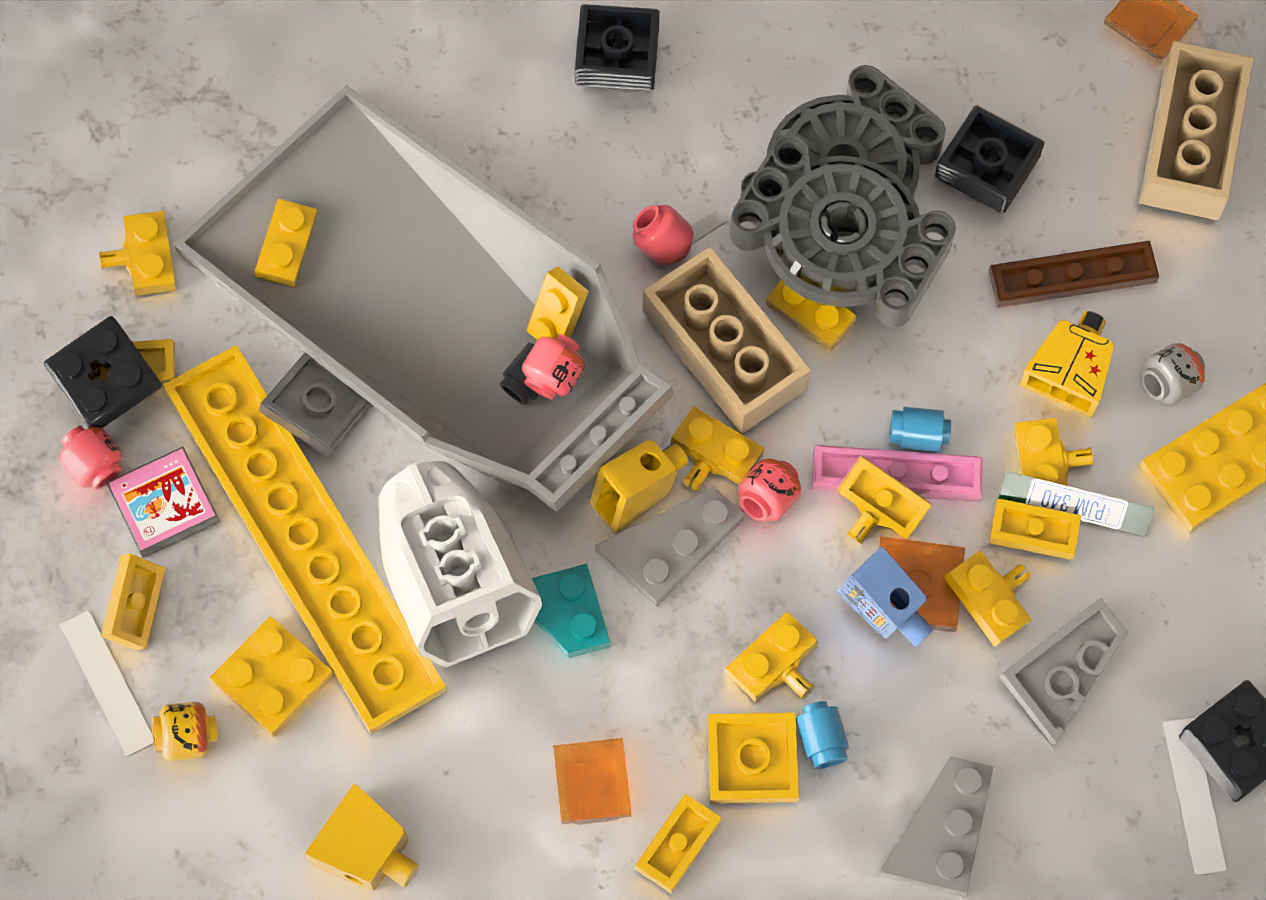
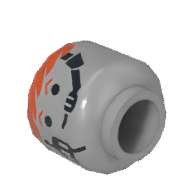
(1173, 373)

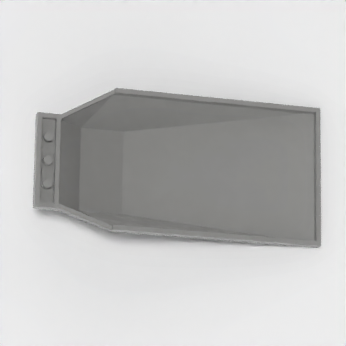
(427, 296)

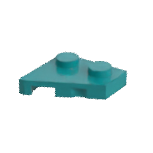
(571, 611)

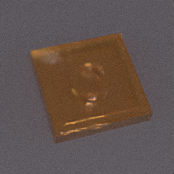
(927, 566)

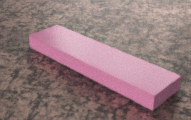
(925, 473)

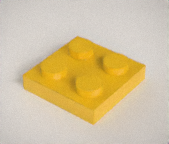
(272, 676)
(752, 758)

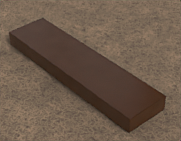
(1073, 273)

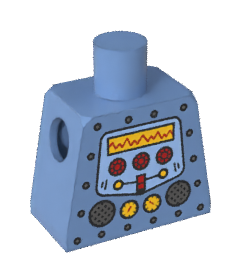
(878, 585)

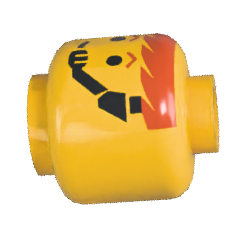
(183, 731)

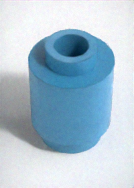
(919, 429)
(822, 735)

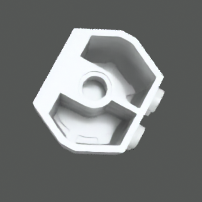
(452, 565)

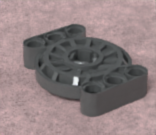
(862, 128)
(849, 194)

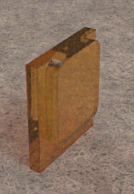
(1151, 24)
(592, 781)

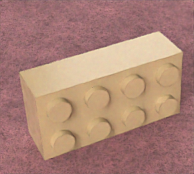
(1196, 130)
(726, 340)

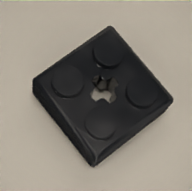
(607, 26)
(984, 136)
(76, 367)
(1213, 735)

